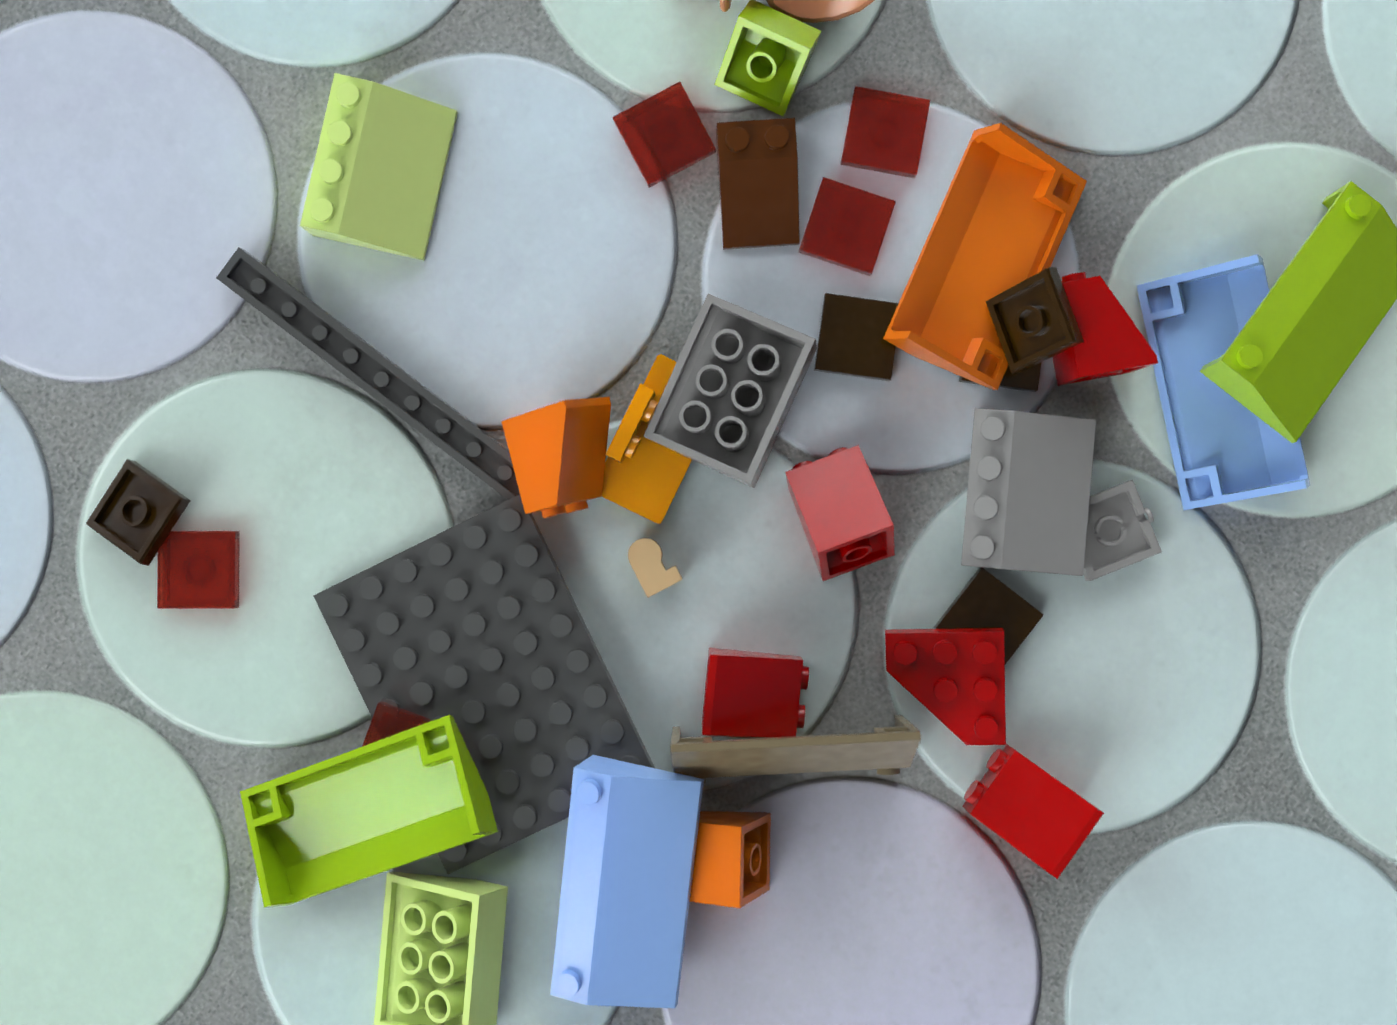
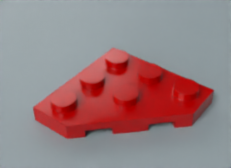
(955, 677)

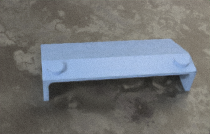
(1214, 440)
(626, 884)

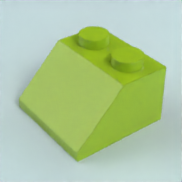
(766, 57)

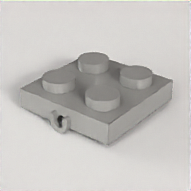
(1117, 531)

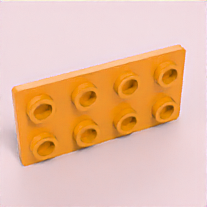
(637, 470)

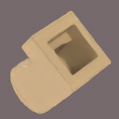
(647, 563)

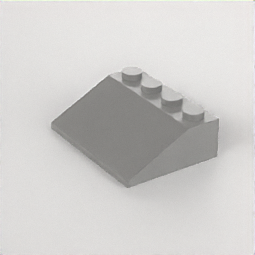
(731, 390)
(1028, 492)

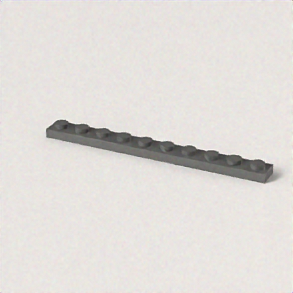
(370, 371)

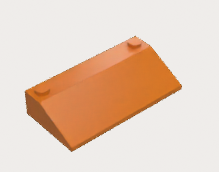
(989, 235)

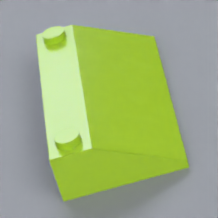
(1314, 315)
(365, 812)

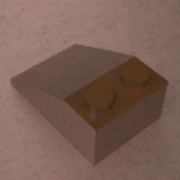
(758, 183)

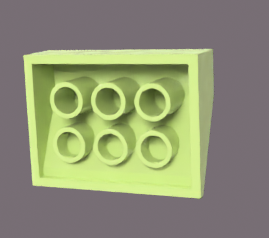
(378, 168)
(440, 951)

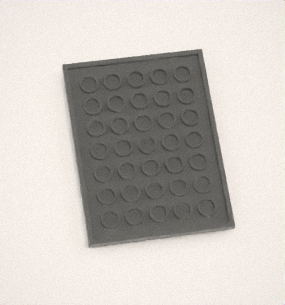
(494, 639)

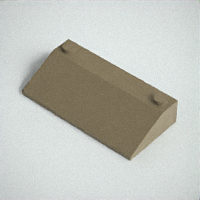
(883, 750)

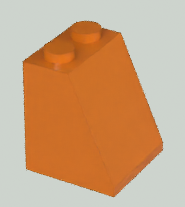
(559, 454)
(731, 858)

